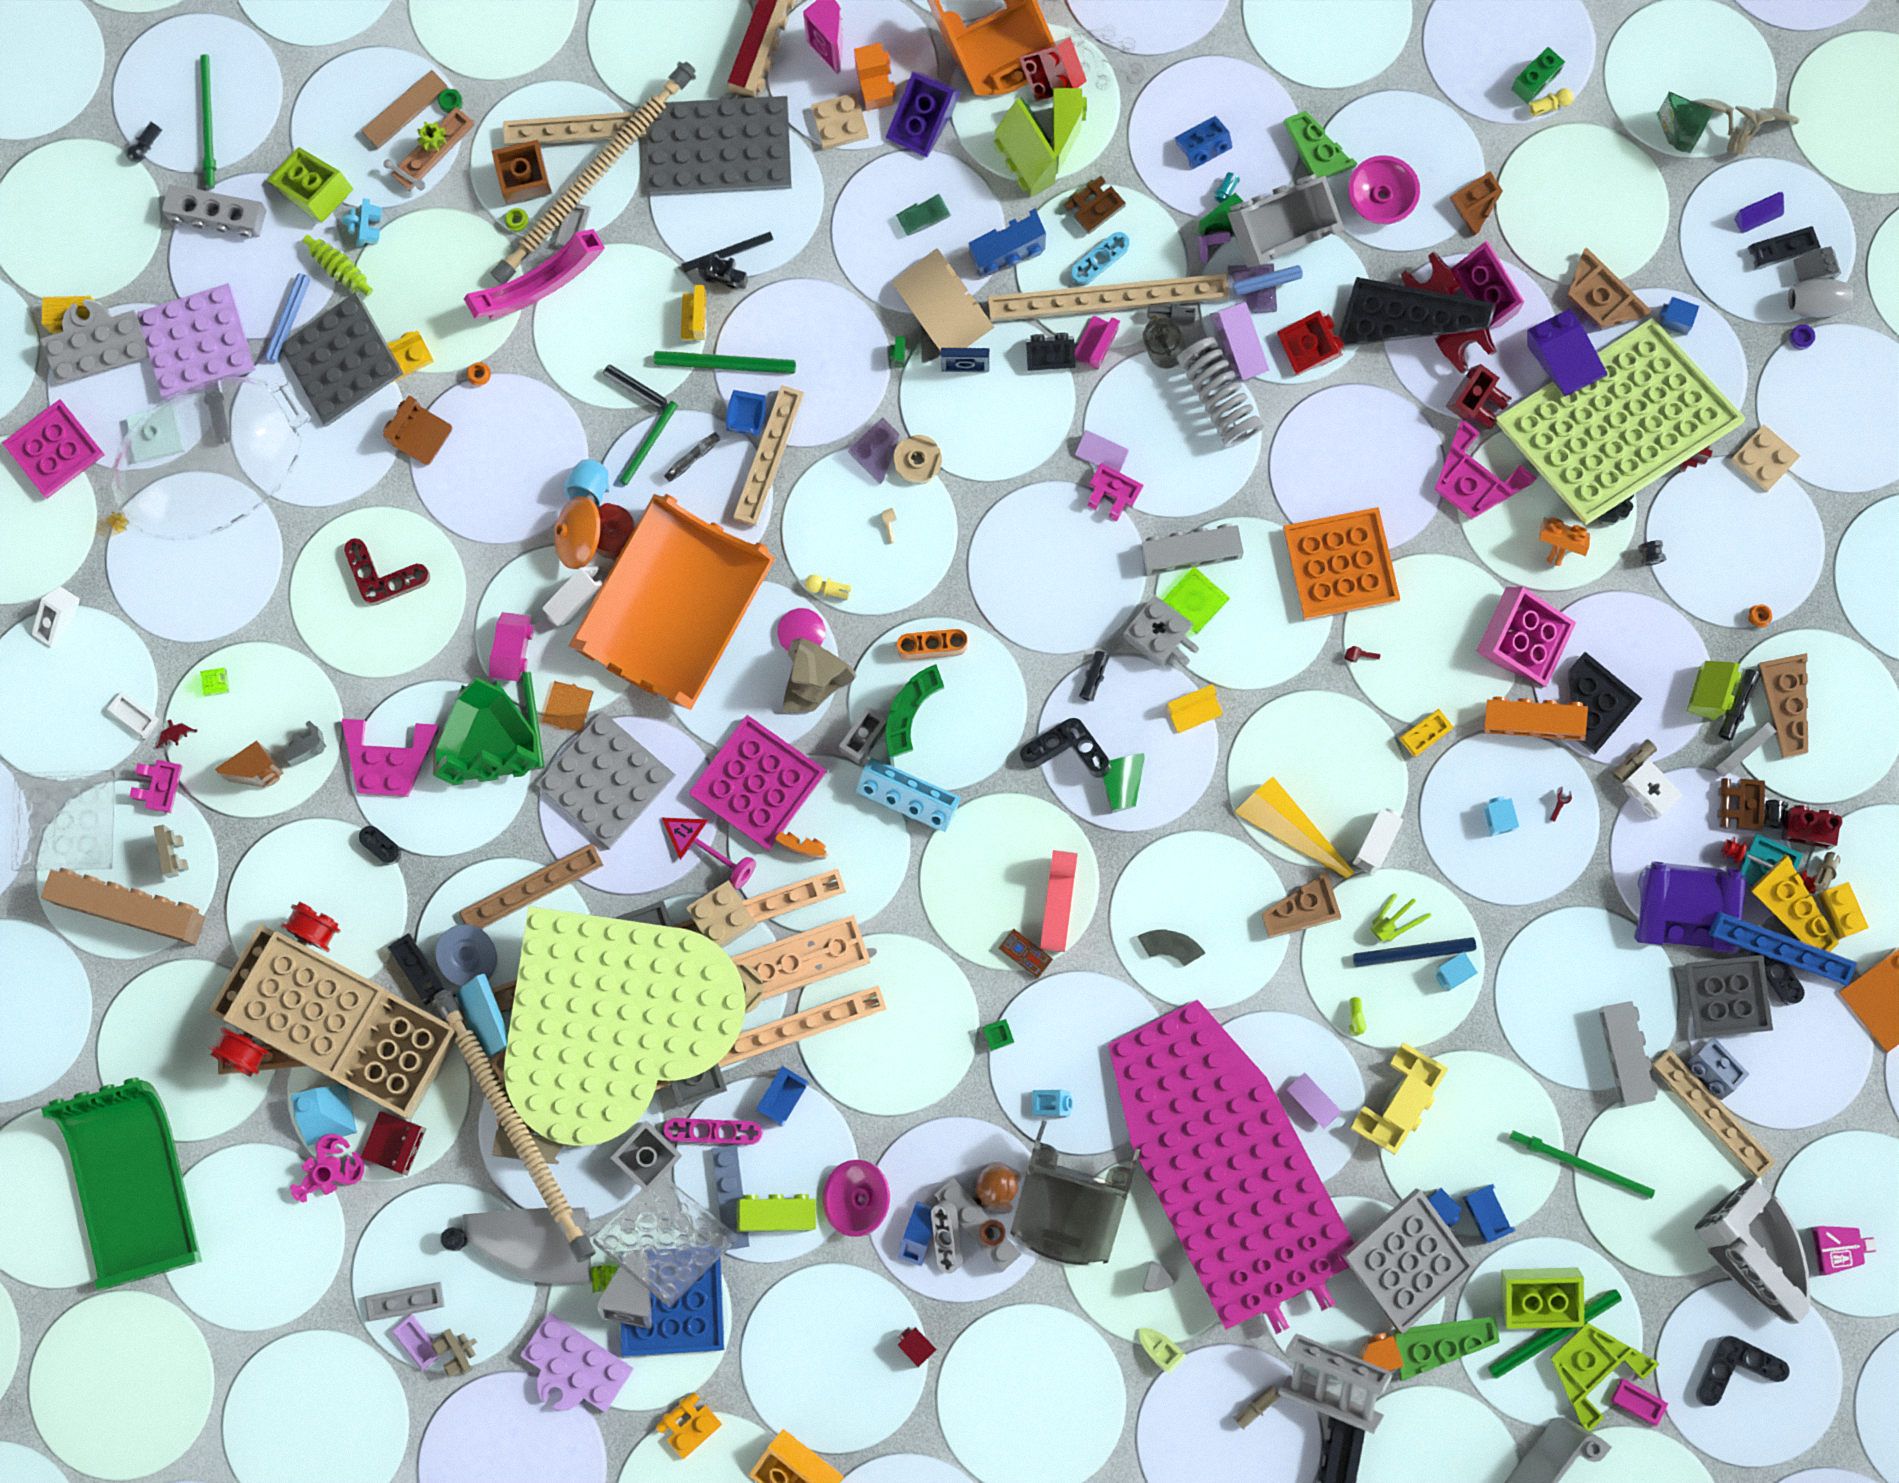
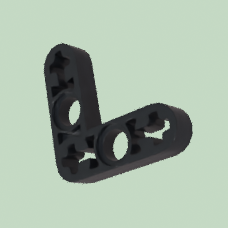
(1066, 740)
(1737, 1357)

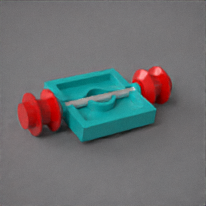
(1762, 857)

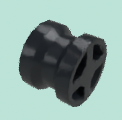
(1652, 553)

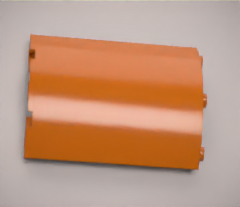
(672, 602)

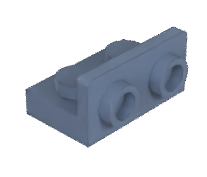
(1717, 1069)

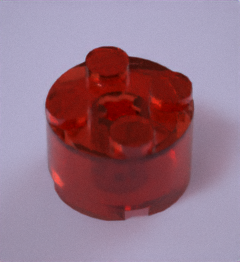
(613, 517)

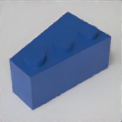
(1009, 245)

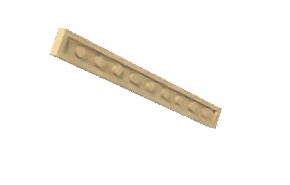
(1108, 297)

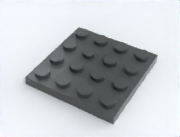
(341, 359)

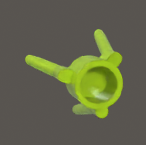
(1384, 928)

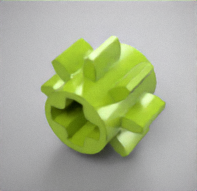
(431, 129)

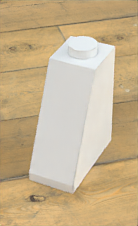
(575, 595)
(1378, 841)

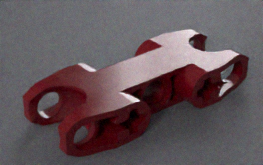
(1451, 345)

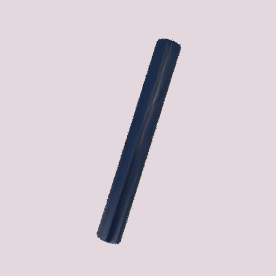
(1414, 952)

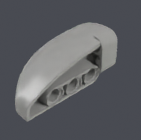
(1759, 1249)

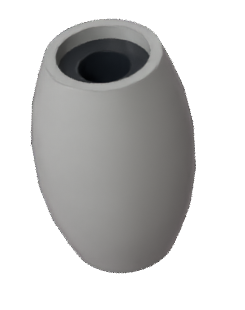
(1820, 297)

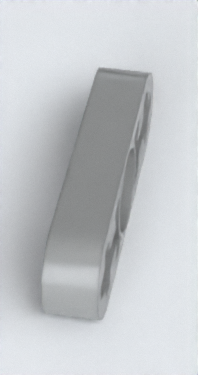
(1745, 749)
(950, 1226)

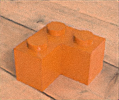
(872, 74)

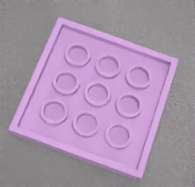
(196, 340)

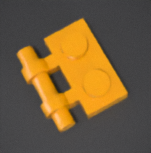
(694, 1431)

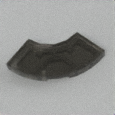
(698, 451)
(1171, 944)

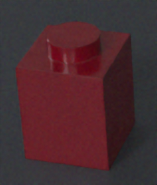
(915, 1346)

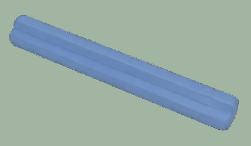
(287, 317)

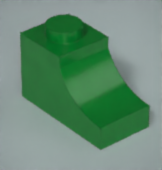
(1218, 219)

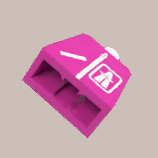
(1840, 1248)

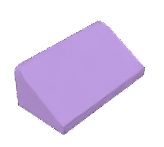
(1101, 450)

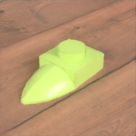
(1161, 1349)

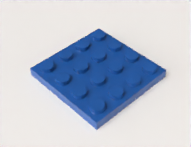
(686, 1326)

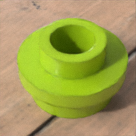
(516, 213)

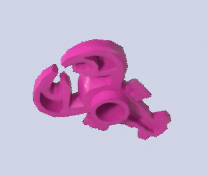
(328, 1168)

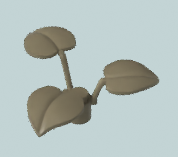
(1740, 136)

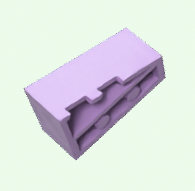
(1240, 341)

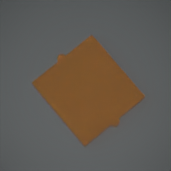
(568, 706)

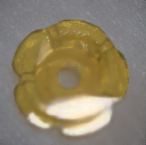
(117, 521)

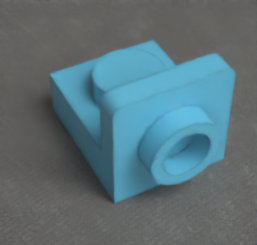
(1052, 1103)

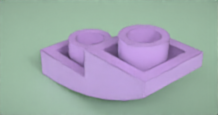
(1314, 1100)

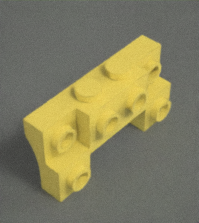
(1406, 1105)

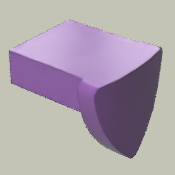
(1206, 240)

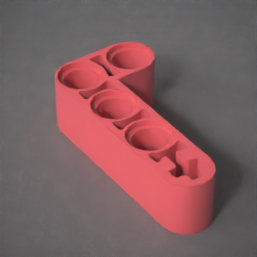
(1058, 901)

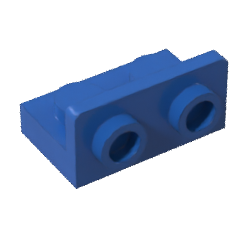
(1204, 141)

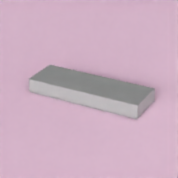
(404, 1301)

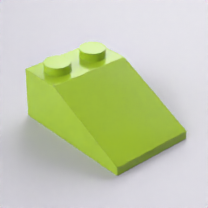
(1068, 114)
(311, 184)

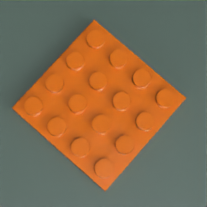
(1341, 563)

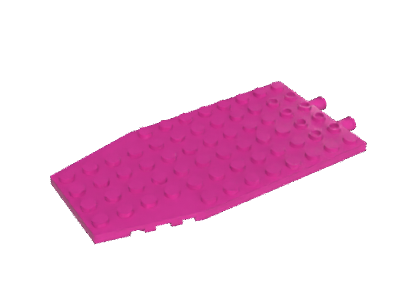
(1227, 1167)

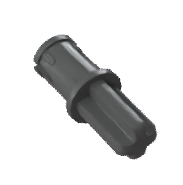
(1178, 314)

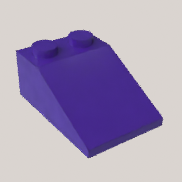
(922, 113)
(1565, 352)

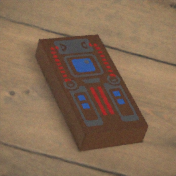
(1025, 953)

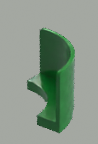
(905, 708)

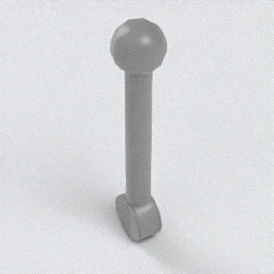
(420, 185)

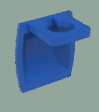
(745, 413)

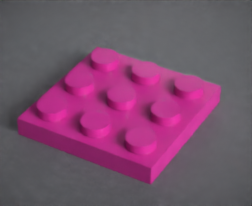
(53, 448)

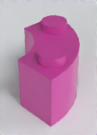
(510, 646)

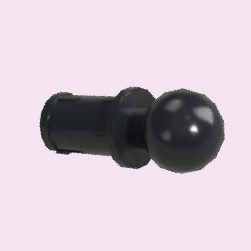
(135, 153)

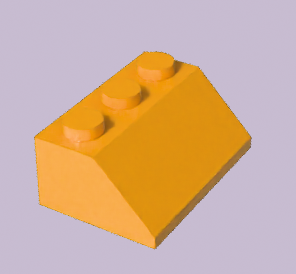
(792, 1462)

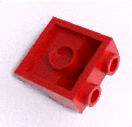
(1311, 342)

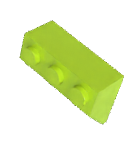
(1543, 1297)

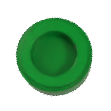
(449, 100)

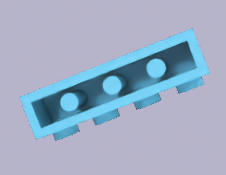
(908, 794)

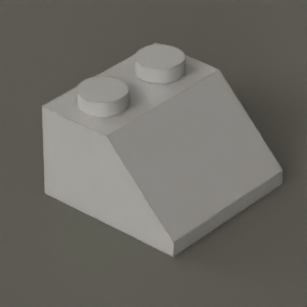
(646, 1156)

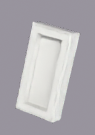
(133, 715)

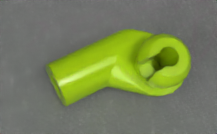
(1358, 1023)

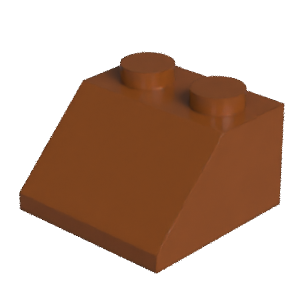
(251, 767)

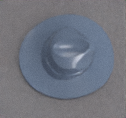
(465, 953)

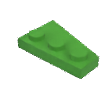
(1315, 148)

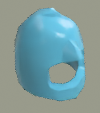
(587, 478)

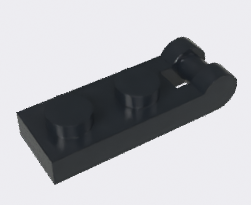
(1784, 247)
(416, 967)

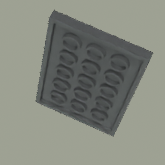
(720, 146)

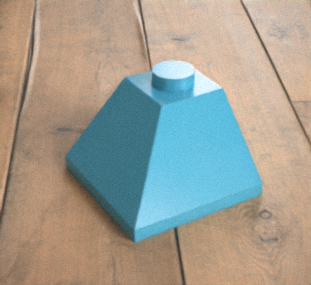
(324, 1112)

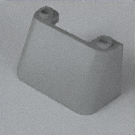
(1557, 1451)

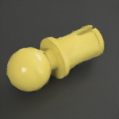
(1563, 98)
(814, 584)

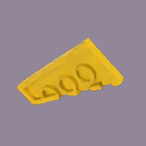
(1792, 904)

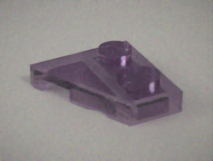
(1261, 300)

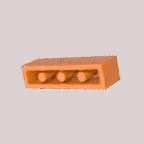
(1536, 719)

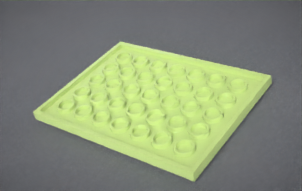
(1624, 427)

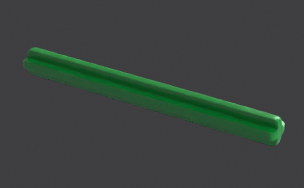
(724, 362)
(1552, 1336)

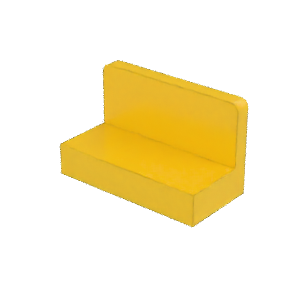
(1194, 709)

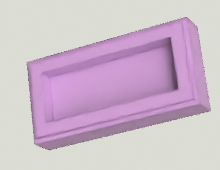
(416, 1341)

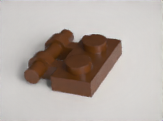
(1097, 211)
(1750, 804)

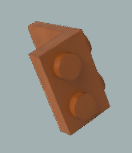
(416, 431)

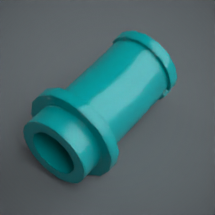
(1226, 187)

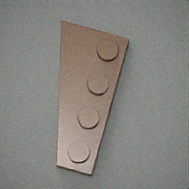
(1787, 700)

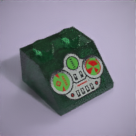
(1682, 121)

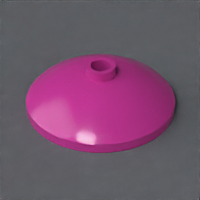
(1385, 176)
(845, 1198)

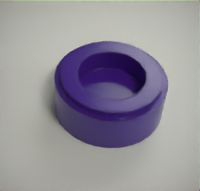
(1802, 337)

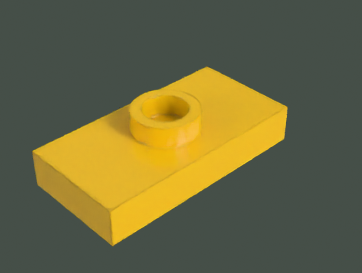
(1426, 733)

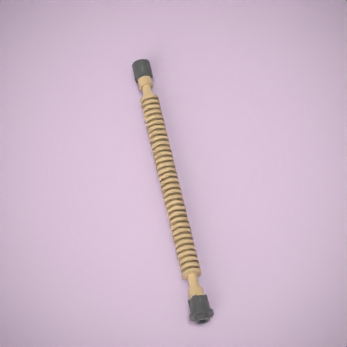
(677, 80)
(513, 1125)

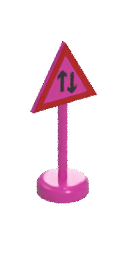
(685, 833)

